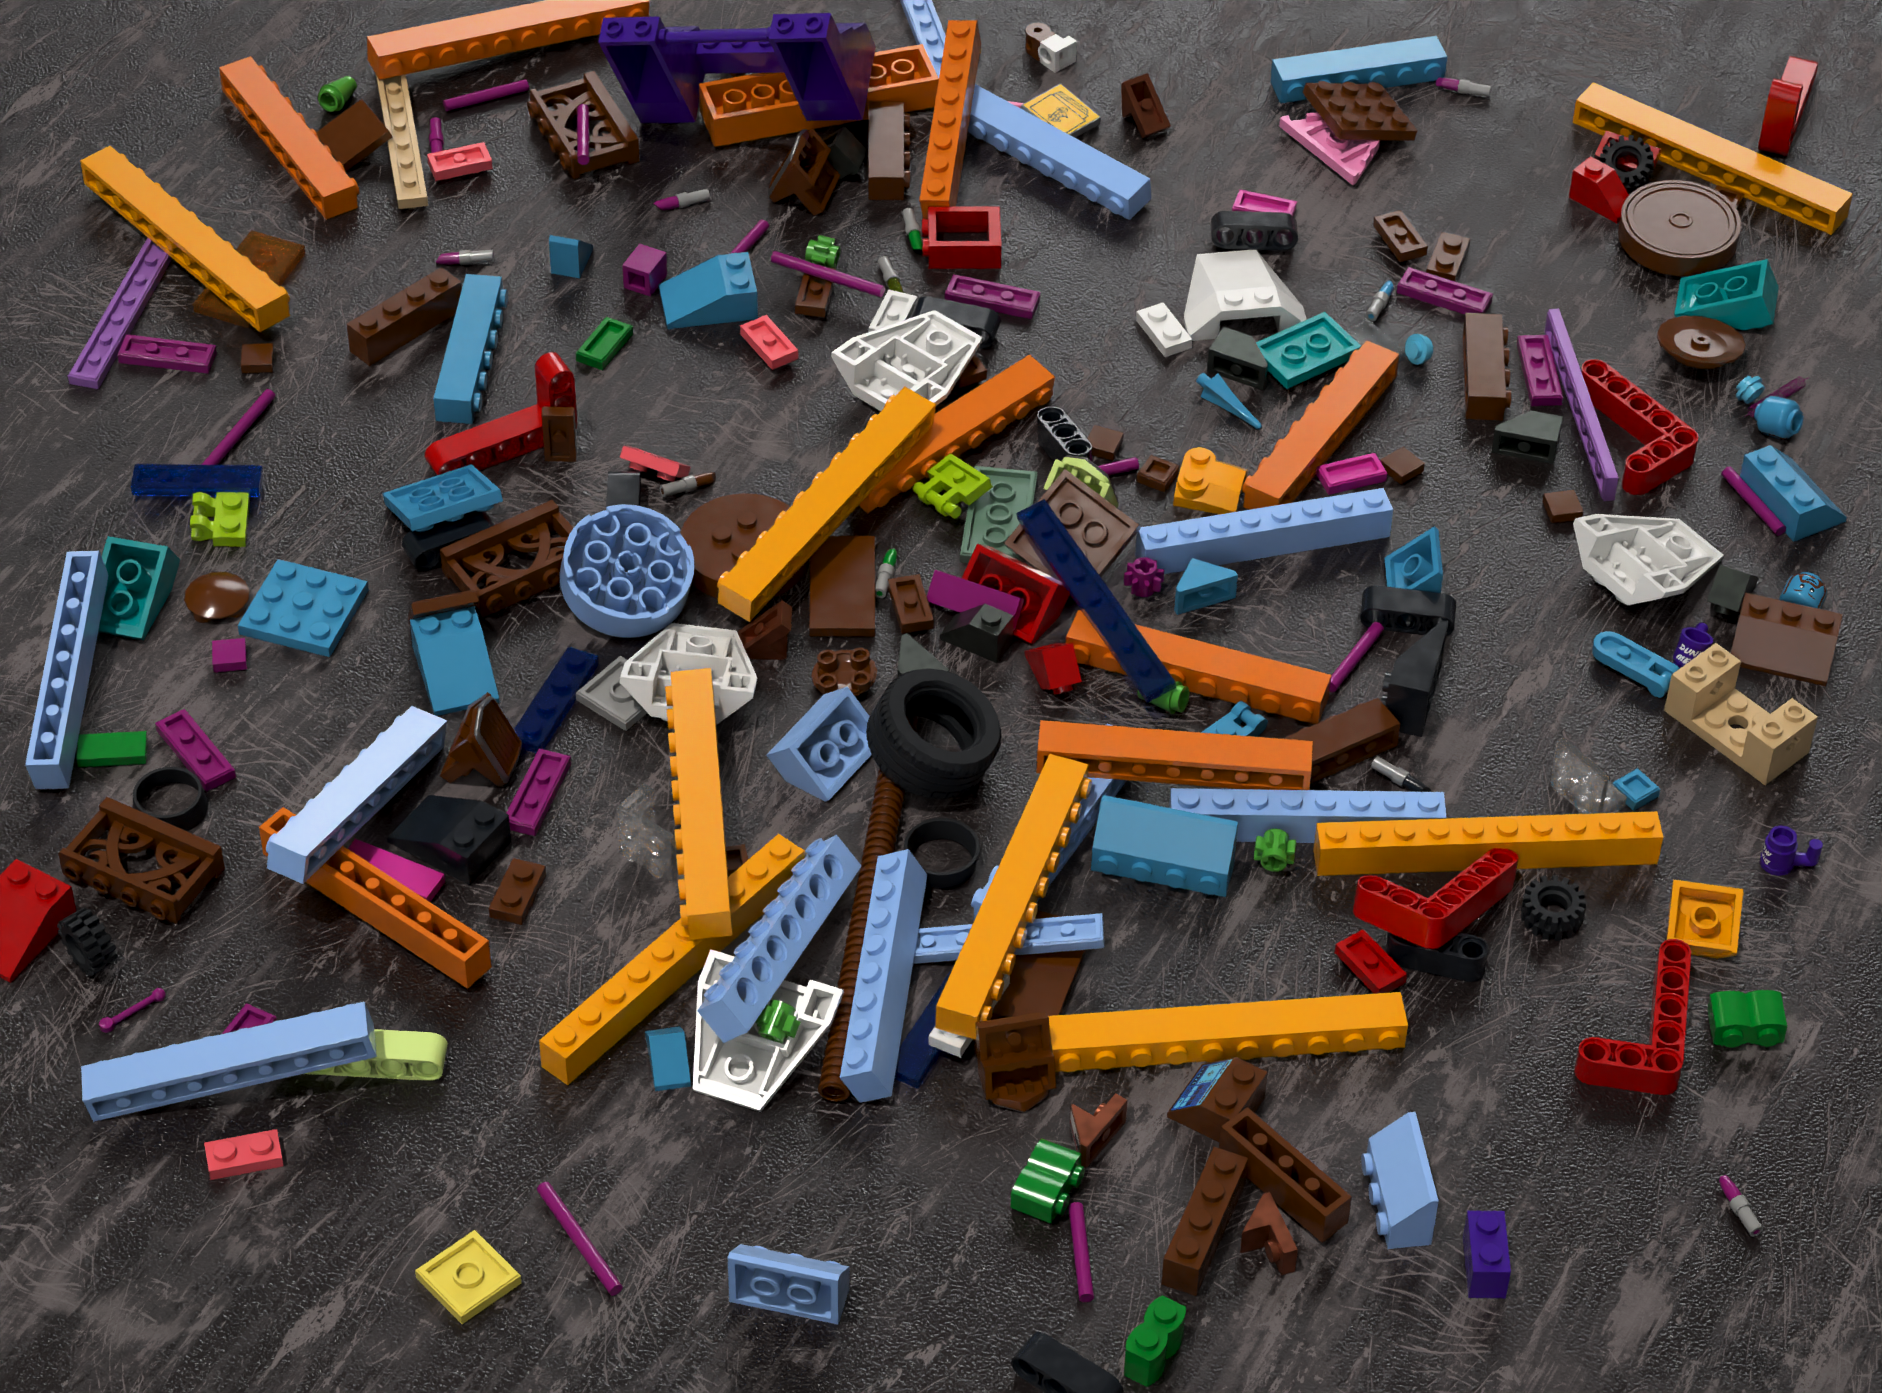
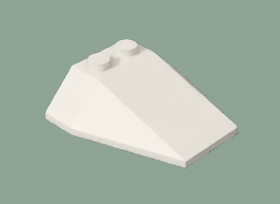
(1236, 287)
(915, 353)
(1643, 555)
(691, 648)
(750, 1066)

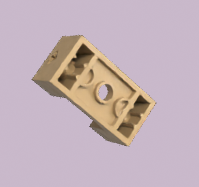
(1707, 703)

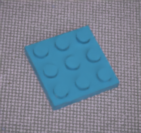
(442, 498)
(303, 608)

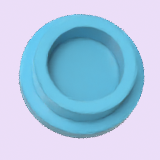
(1418, 349)
(1749, 389)

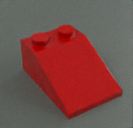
(29, 914)

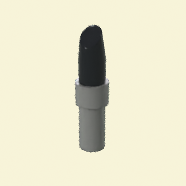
(1399, 775)

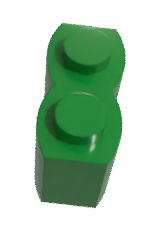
(1747, 1018)
(1047, 1180)
(1154, 1341)

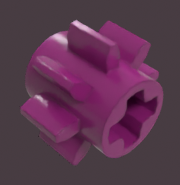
(1143, 577)

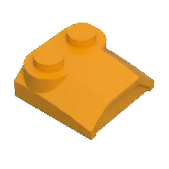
(1208, 483)
(1705, 918)

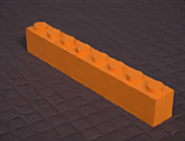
(951, 116)
(289, 137)
(967, 424)
(1322, 427)
(1217, 671)
(1179, 756)
(396, 911)

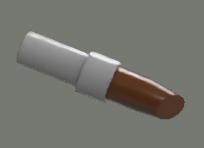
(687, 484)

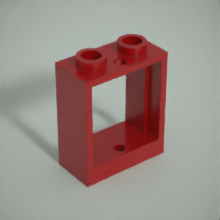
(962, 253)

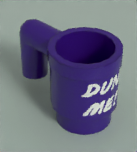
(1691, 644)
(1780, 852)

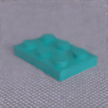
(1307, 349)

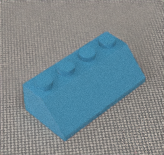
(1164, 846)

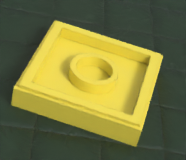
(468, 1277)

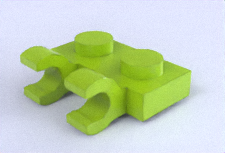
(229, 514)

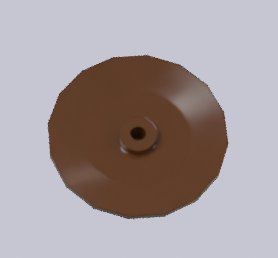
(1700, 341)

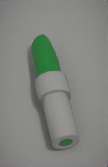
(912, 229)
(885, 572)

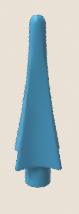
(1220, 394)

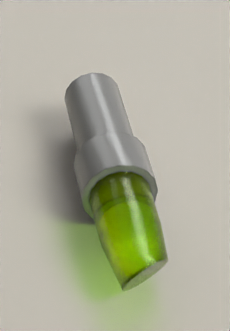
(889, 274)

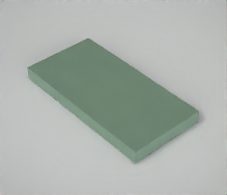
(994, 514)

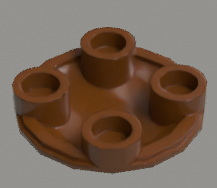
(217, 596)
(844, 669)

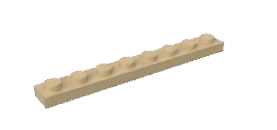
(403, 145)

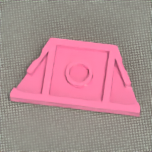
(1345, 157)

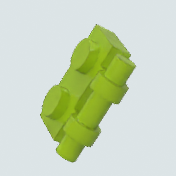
(959, 481)

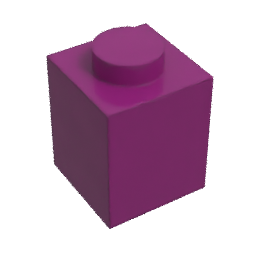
(644, 269)

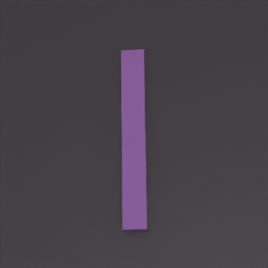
(120, 316)
(1581, 405)

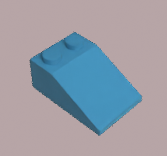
(711, 293)
(453, 659)

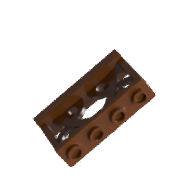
(610, 148)
(516, 533)
(143, 888)

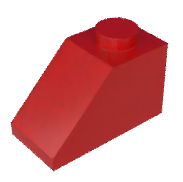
(1598, 188)
(1054, 666)

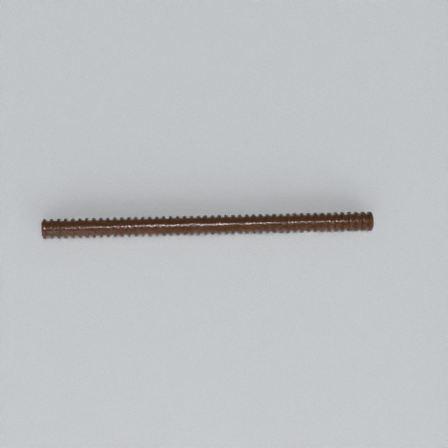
(879, 841)

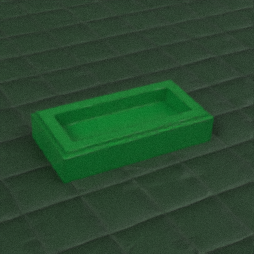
(604, 343)
(112, 749)

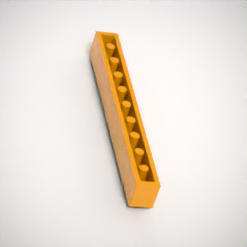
(1716, 159)
(186, 238)
(825, 504)
(699, 805)
(1459, 842)
(1013, 897)
(662, 968)
(1228, 1031)

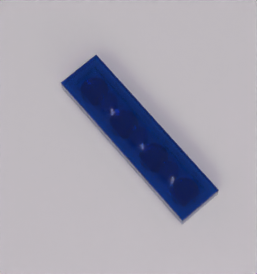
(189, 479)
(555, 698)

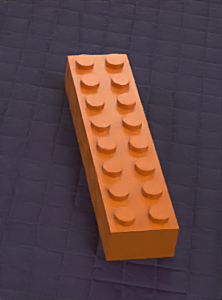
(766, 106)

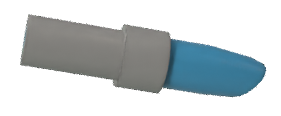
(1379, 301)

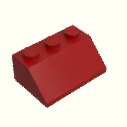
(1042, 593)

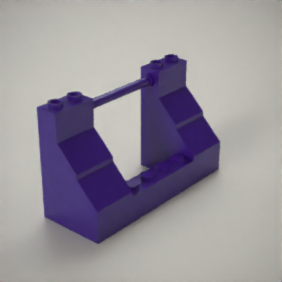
(663, 65)

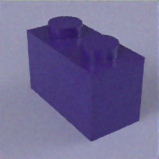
(1486, 1254)

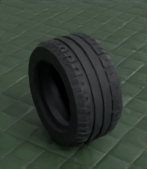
(918, 764)

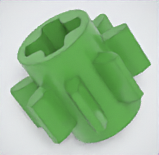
(823, 252)
(1275, 850)
(777, 1021)

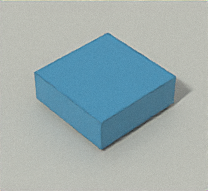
(1637, 789)

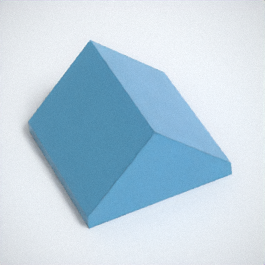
(1417, 564)

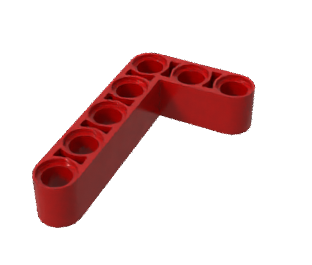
(1786, 105)
(512, 433)
(1667, 439)
(1445, 913)
(1641, 1066)

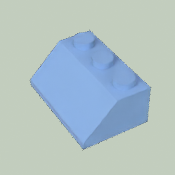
(824, 745)
(1401, 1184)
(787, 1283)

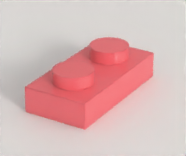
(459, 161)
(769, 342)
(642, 460)
(243, 1154)

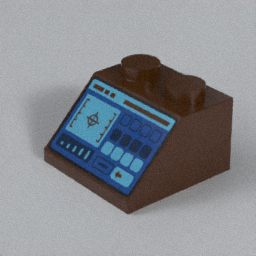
(1219, 1094)

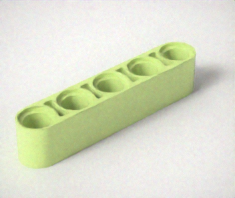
(399, 1056)

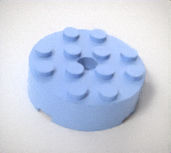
(631, 541)

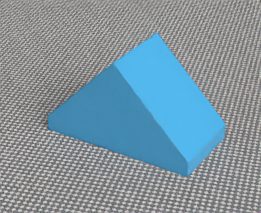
(568, 256)
(1204, 586)
(668, 1058)

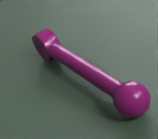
(107, 1024)

